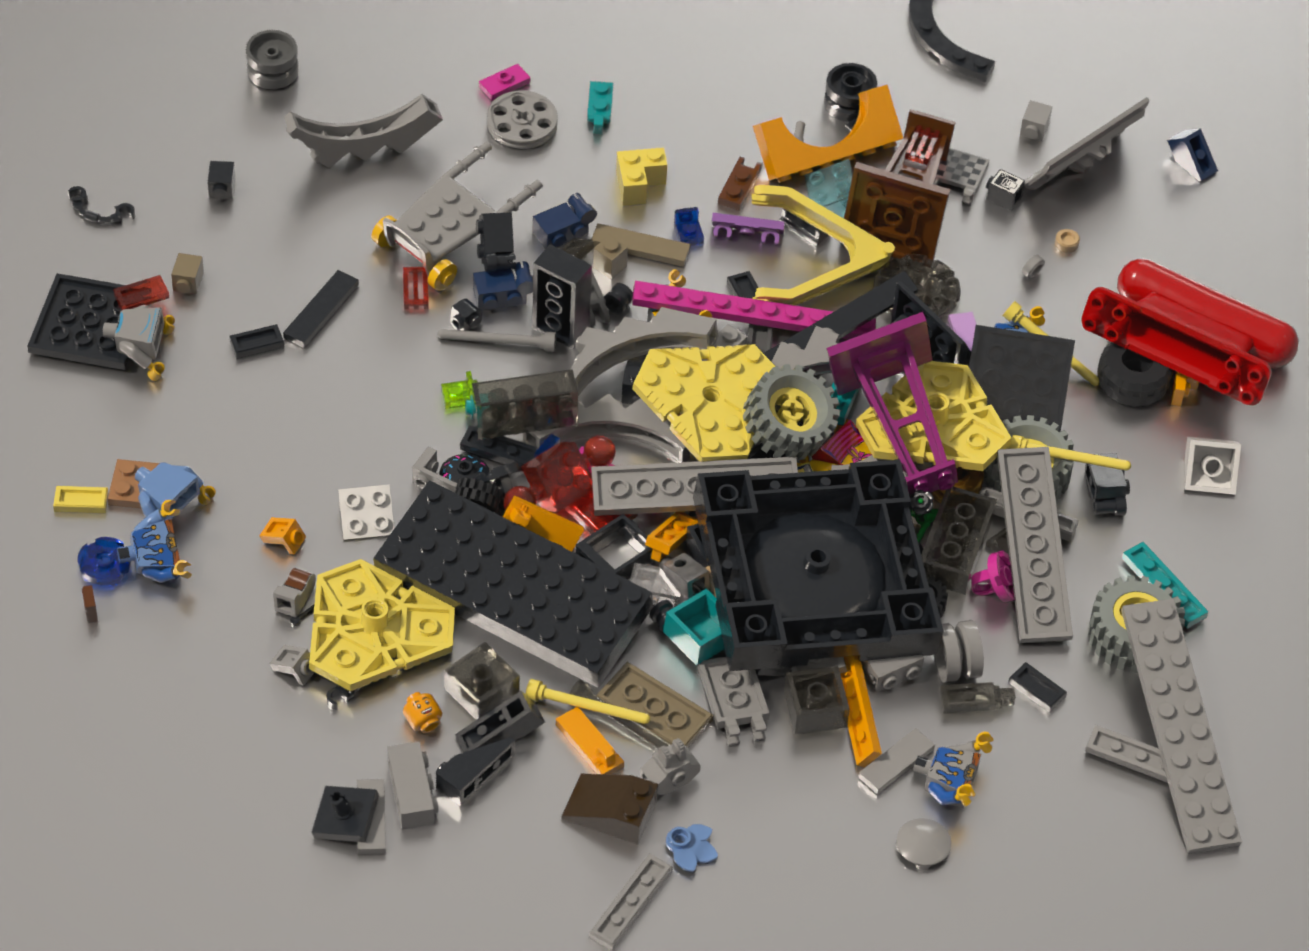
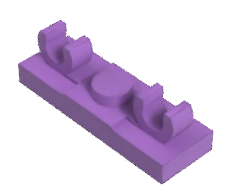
(747, 226)

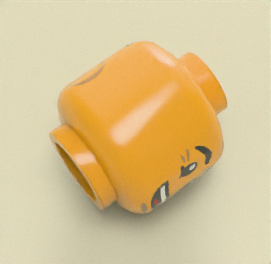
(422, 712)

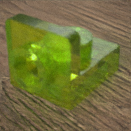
(456, 393)

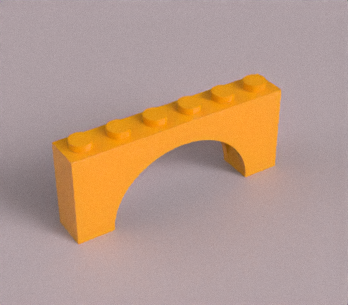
(786, 154)

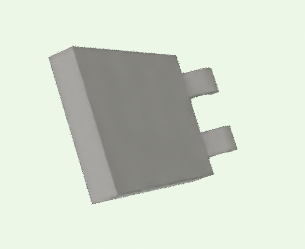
(734, 698)

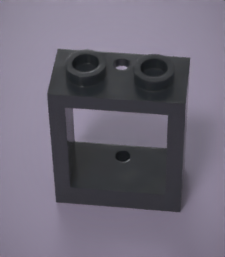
(609, 533)

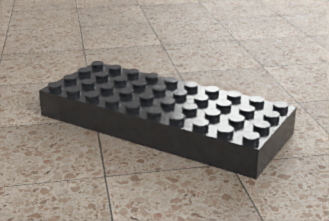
(515, 583)

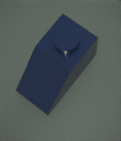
(1193, 153)

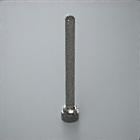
(583, 690)

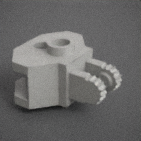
(671, 767)

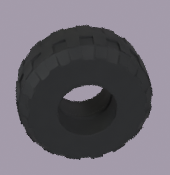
(1129, 386)

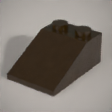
(612, 804)

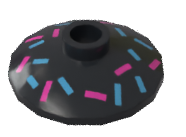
(453, 467)

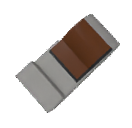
(295, 590)

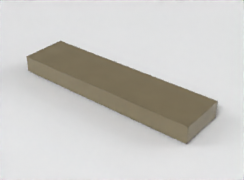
(645, 245)

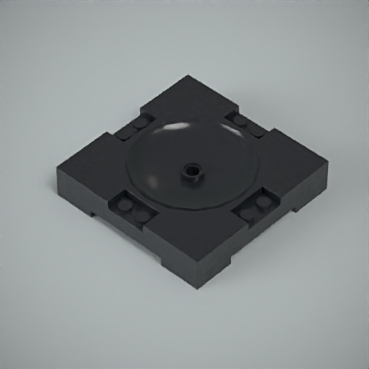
(816, 566)

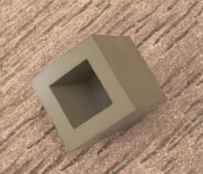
(610, 257)
(187, 273)

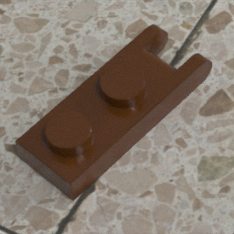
(739, 184)

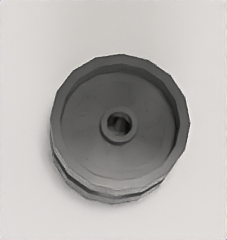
(272, 59)

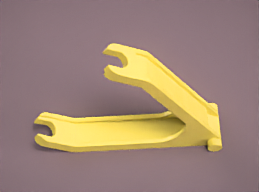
(864, 249)

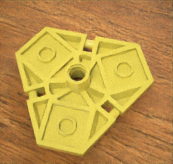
(705, 394)
(966, 426)
(366, 626)

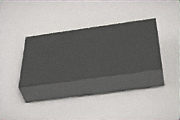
(760, 336)

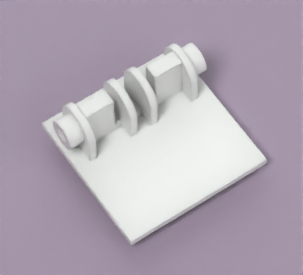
(366, 512)

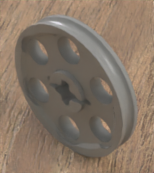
(522, 126)

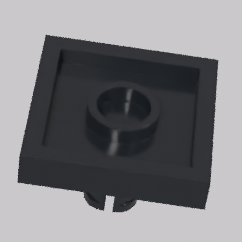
(345, 813)

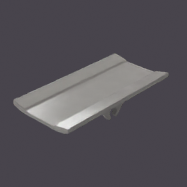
(1092, 146)

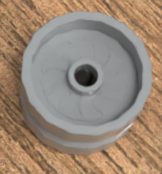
(960, 652)

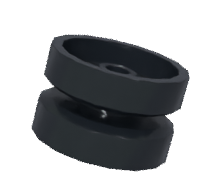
(842, 90)

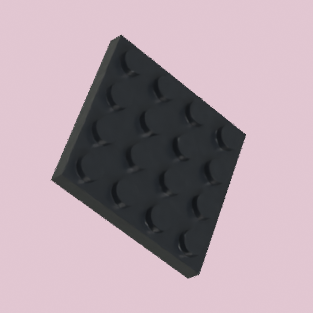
(74, 321)
(1022, 372)

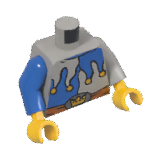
(954, 770)

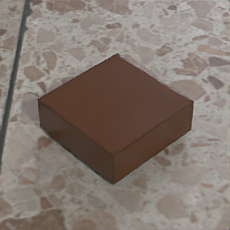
(89, 603)

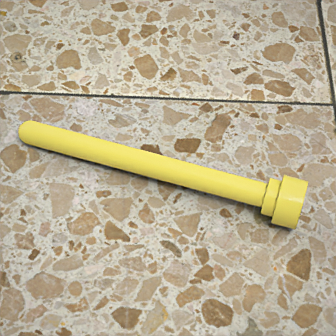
(1015, 314)
(1020, 442)
(538, 691)

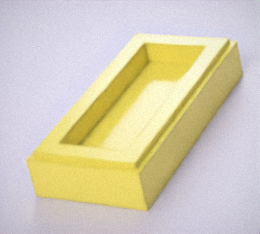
(80, 499)

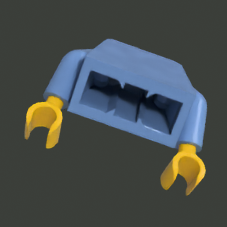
(170, 483)

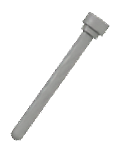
(545, 341)

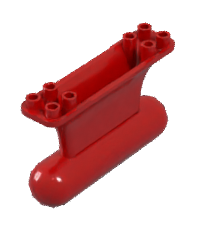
(1192, 329)

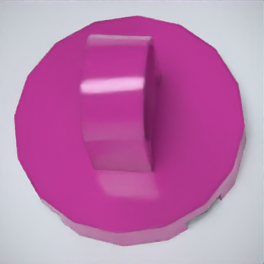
(997, 576)

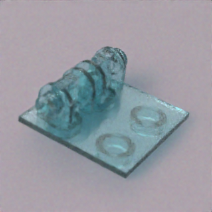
(830, 184)

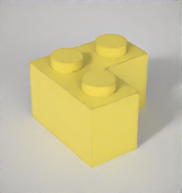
(638, 170)

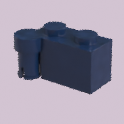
(564, 222)
(500, 287)

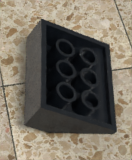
(944, 342)

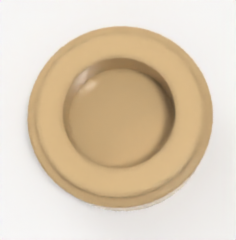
(1067, 240)

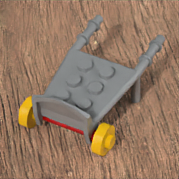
(443, 221)

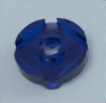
(99, 573)

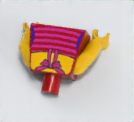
(841, 449)

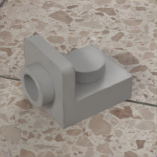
(293, 661)

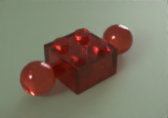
(562, 473)

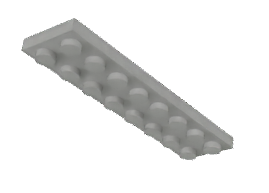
(667, 485)
(1034, 545)

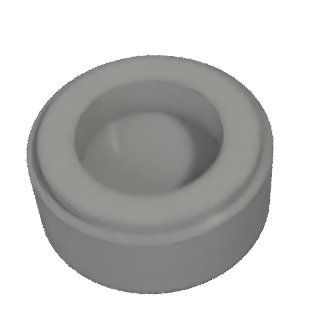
(1033, 266)

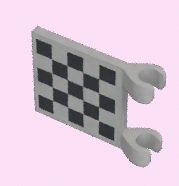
(962, 171)

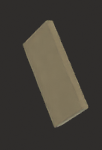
(669, 712)

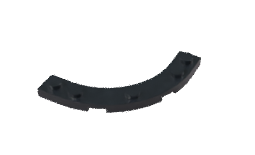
(934, 41)

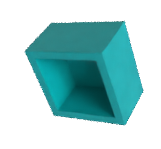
(695, 627)

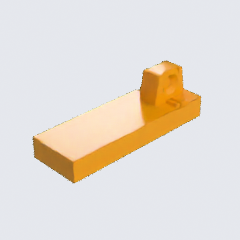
(544, 523)
(669, 535)
(589, 742)

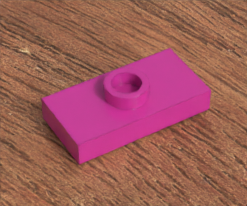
(504, 81)

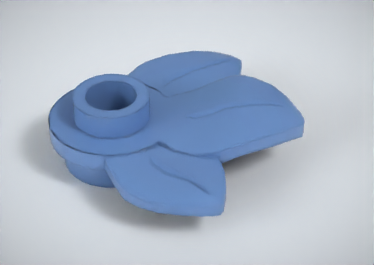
(695, 846)

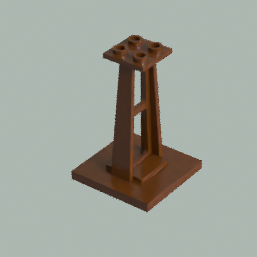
(898, 206)

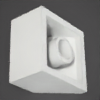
(1211, 465)

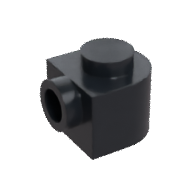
(465, 315)

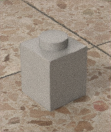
(1036, 120)

